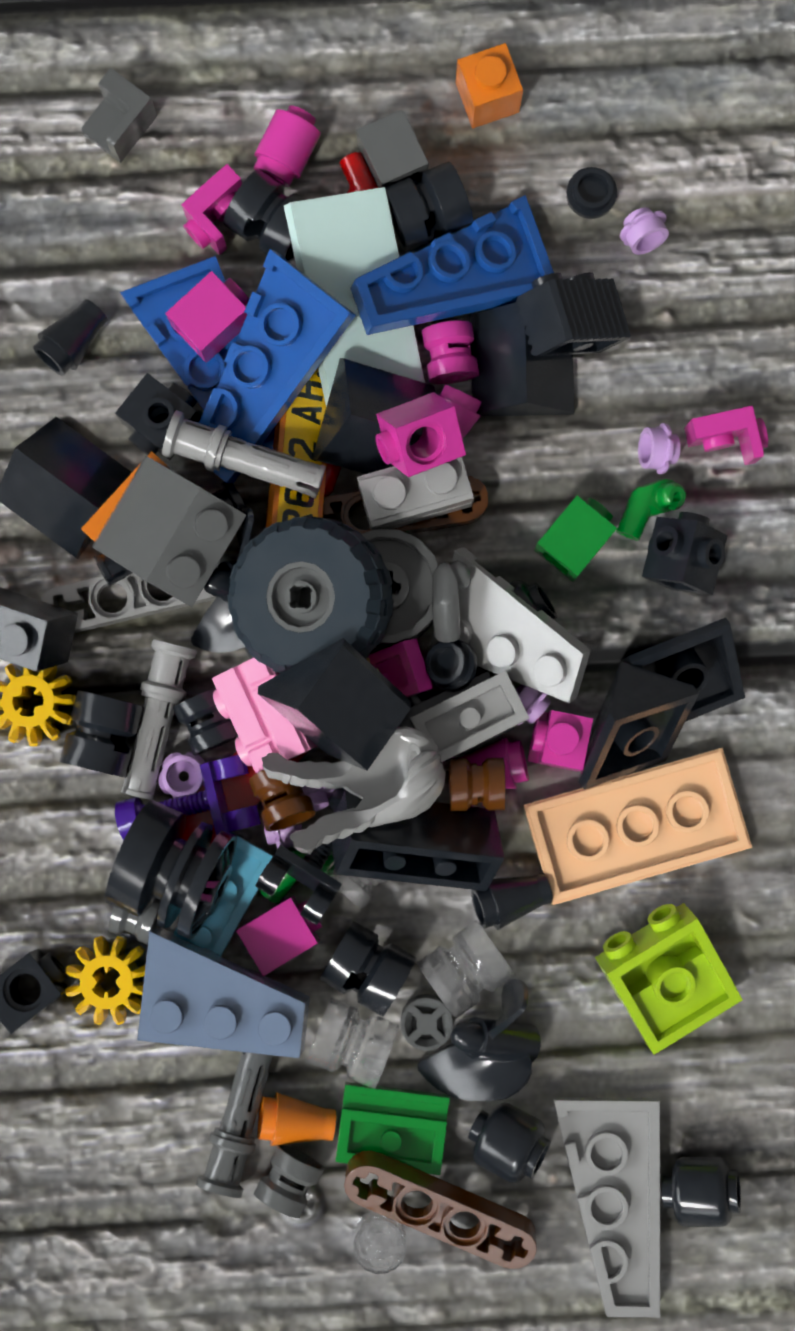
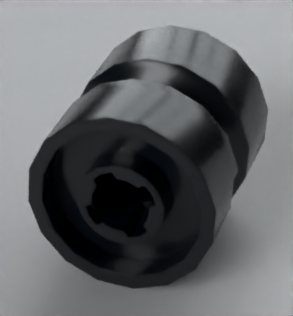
(428, 206)
(260, 213)
(101, 734)
(368, 968)

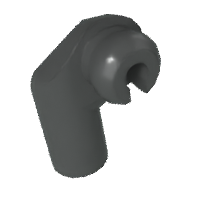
(445, 599)

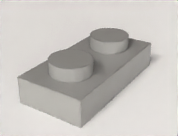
(472, 716)

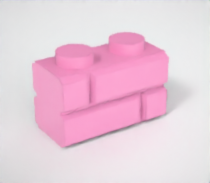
(255, 721)

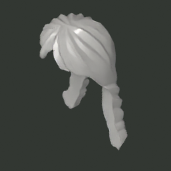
(395, 788)

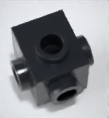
(147, 406)
(685, 553)

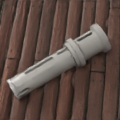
(219, 449)
(162, 694)

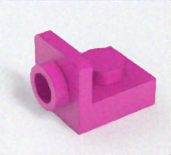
(208, 205)
(719, 430)
(403, 667)

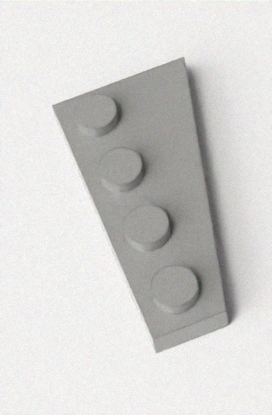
(617, 1184)

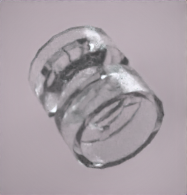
(465, 969)
(353, 1043)

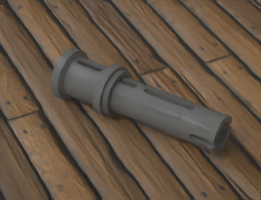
(233, 1138)

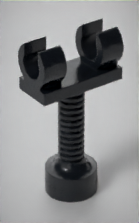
(305, 871)

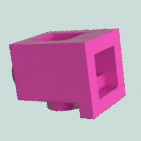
(560, 740)

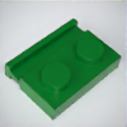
(394, 1123)

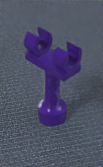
(210, 799)

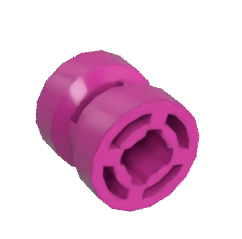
(450, 352)

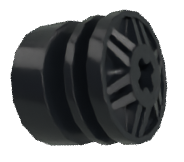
(162, 865)

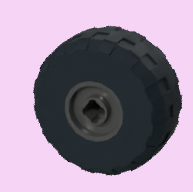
(306, 589)

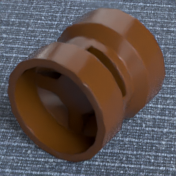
(477, 784)
(282, 803)

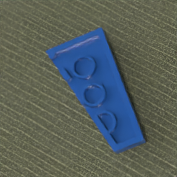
(457, 273)
(152, 301)
(279, 348)

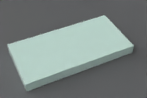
(334, 245)

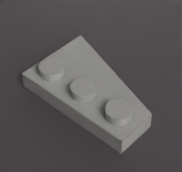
(517, 637)

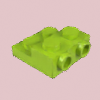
(668, 976)

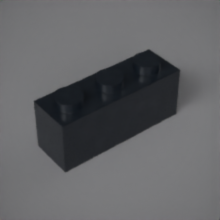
(429, 849)

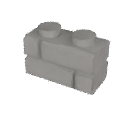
(397, 501)

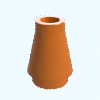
(293, 1121)

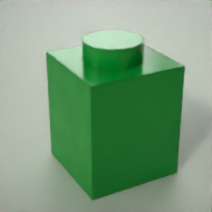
(576, 536)

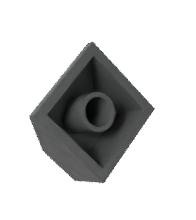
(168, 531)

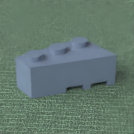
(215, 1003)

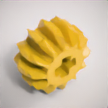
(44, 715)
(91, 978)

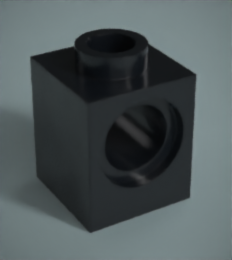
(14, 1009)

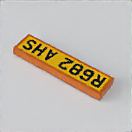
(297, 436)

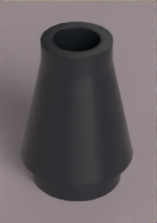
(69, 338)
(510, 899)

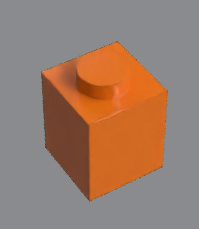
(489, 85)

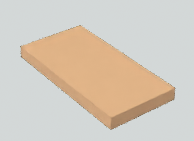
(637, 826)

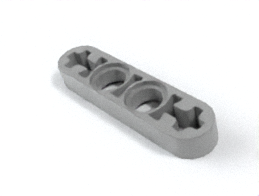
(138, 604)

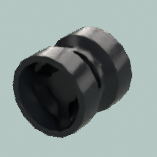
(209, 733)

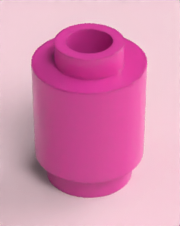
(287, 144)

